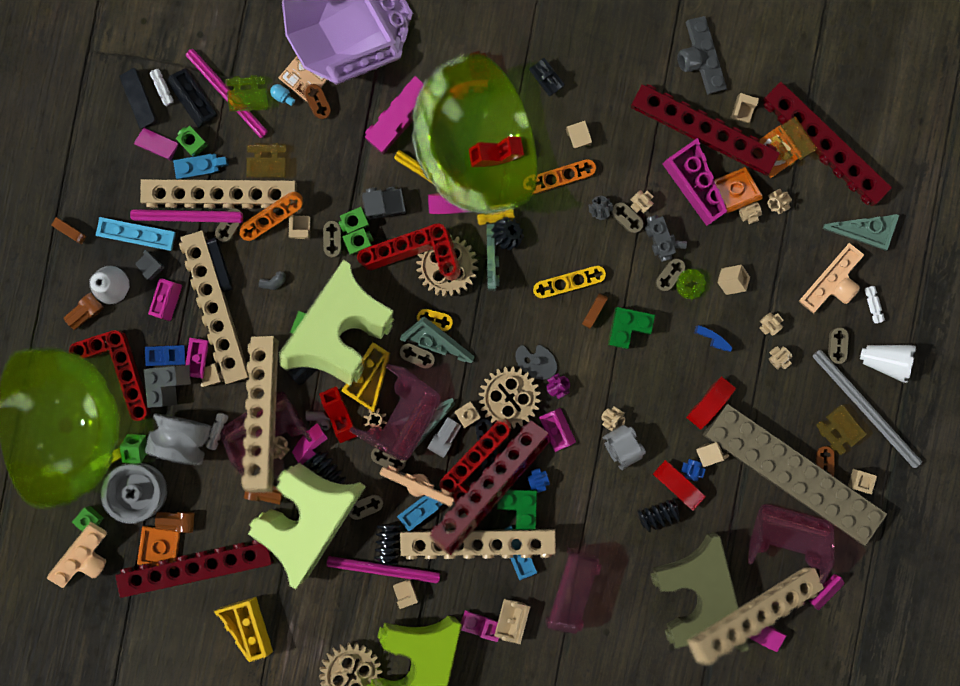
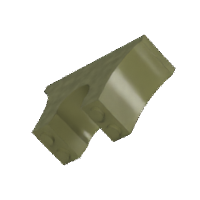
(709, 577)

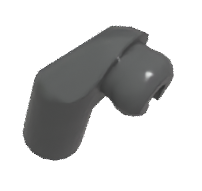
(274, 283)
(321, 417)

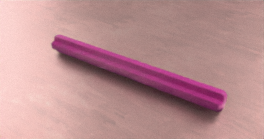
(221, 87)
(186, 216)
(382, 569)

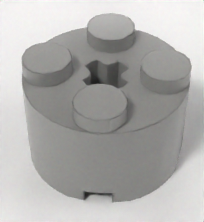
(623, 446)

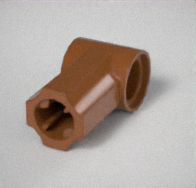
(87, 308)
(272, 497)
(177, 521)

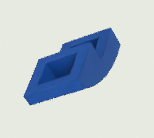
(717, 341)
(164, 355)

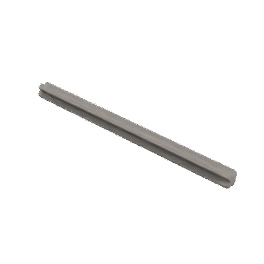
(867, 409)

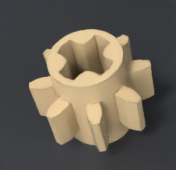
(642, 201)
(779, 201)
(750, 212)
(771, 324)
(780, 357)
(376, 414)
(613, 418)
(280, 447)

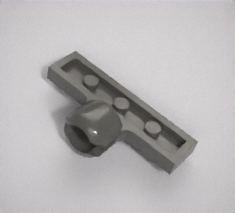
(702, 56)

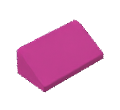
(156, 144)
(165, 299)
(197, 357)
(558, 429)
(831, 586)

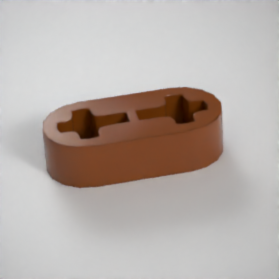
(313, 103)
(68, 230)
(594, 310)
(829, 460)

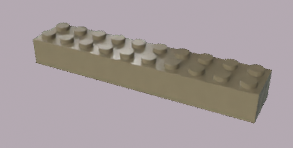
(794, 474)

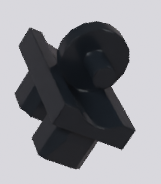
(546, 77)

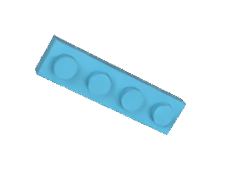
(135, 234)

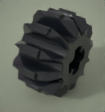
(507, 233)

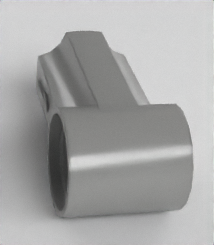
(442, 441)

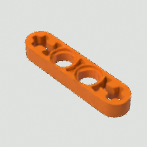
(560, 179)
(269, 214)

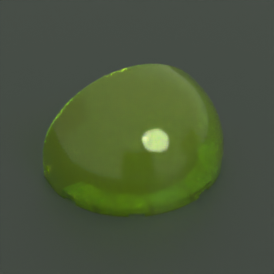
(465, 105)
(55, 425)

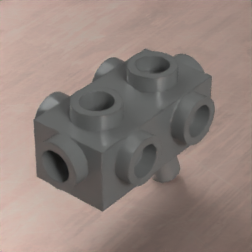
(664, 243)

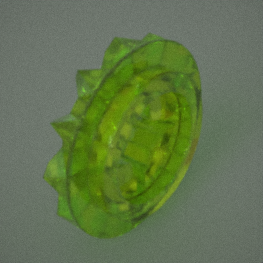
(685, 278)

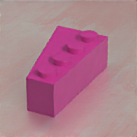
(696, 181)

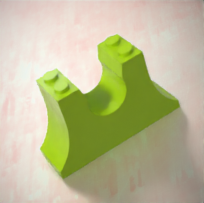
(428, 647)

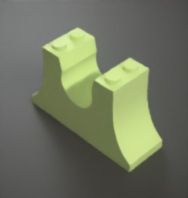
(337, 309)
(322, 512)

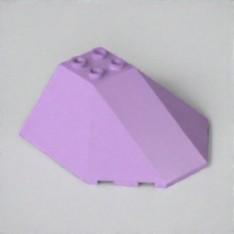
(346, 35)

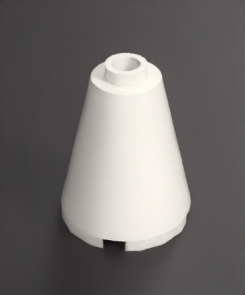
(109, 285)
(890, 359)

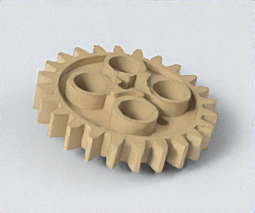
(430, 269)
(523, 386)
(335, 667)

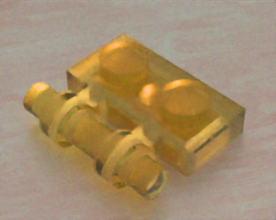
(796, 138)
(266, 167)
(845, 425)

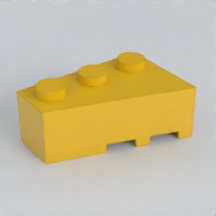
(369, 385)
(247, 628)

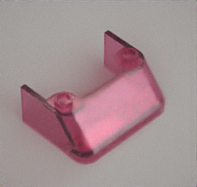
(408, 419)
(286, 420)
(796, 533)
(573, 592)

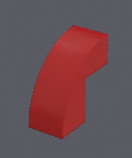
(493, 154)
(711, 403)
(338, 414)
(679, 485)

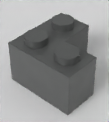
(383, 204)
(162, 384)

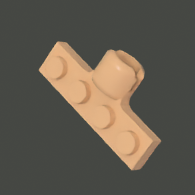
(834, 281)
(417, 485)
(80, 557)

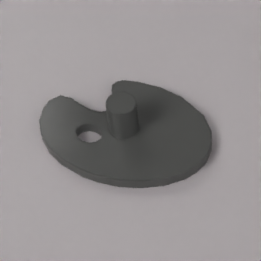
(541, 364)

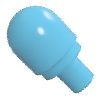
(281, 94)

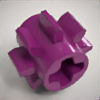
(558, 386)

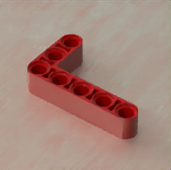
(413, 248)
(120, 368)
(470, 464)

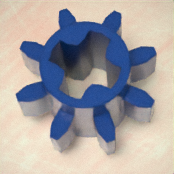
(693, 470)
(538, 480)

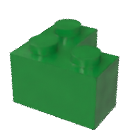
(627, 321)
(525, 505)

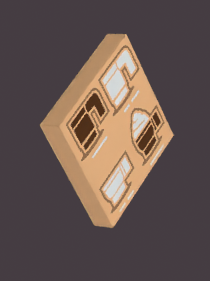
(298, 78)

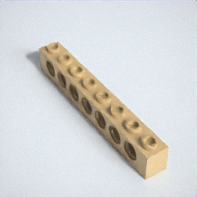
(150, 191)
(187, 246)
(264, 480)
(546, 536)
(768, 606)

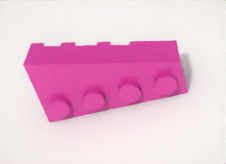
(395, 119)

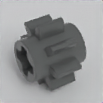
(600, 207)

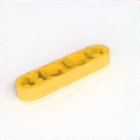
(568, 279)

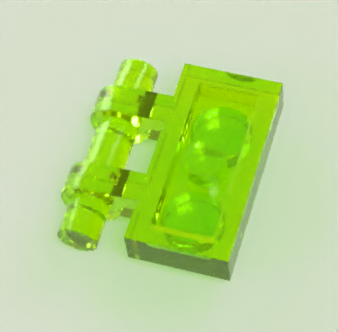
(246, 99)

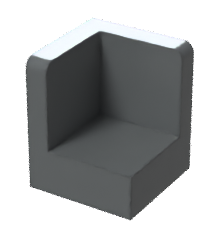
(149, 265)

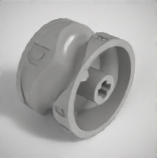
(178, 439)
(129, 506)

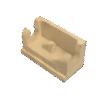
(512, 621)

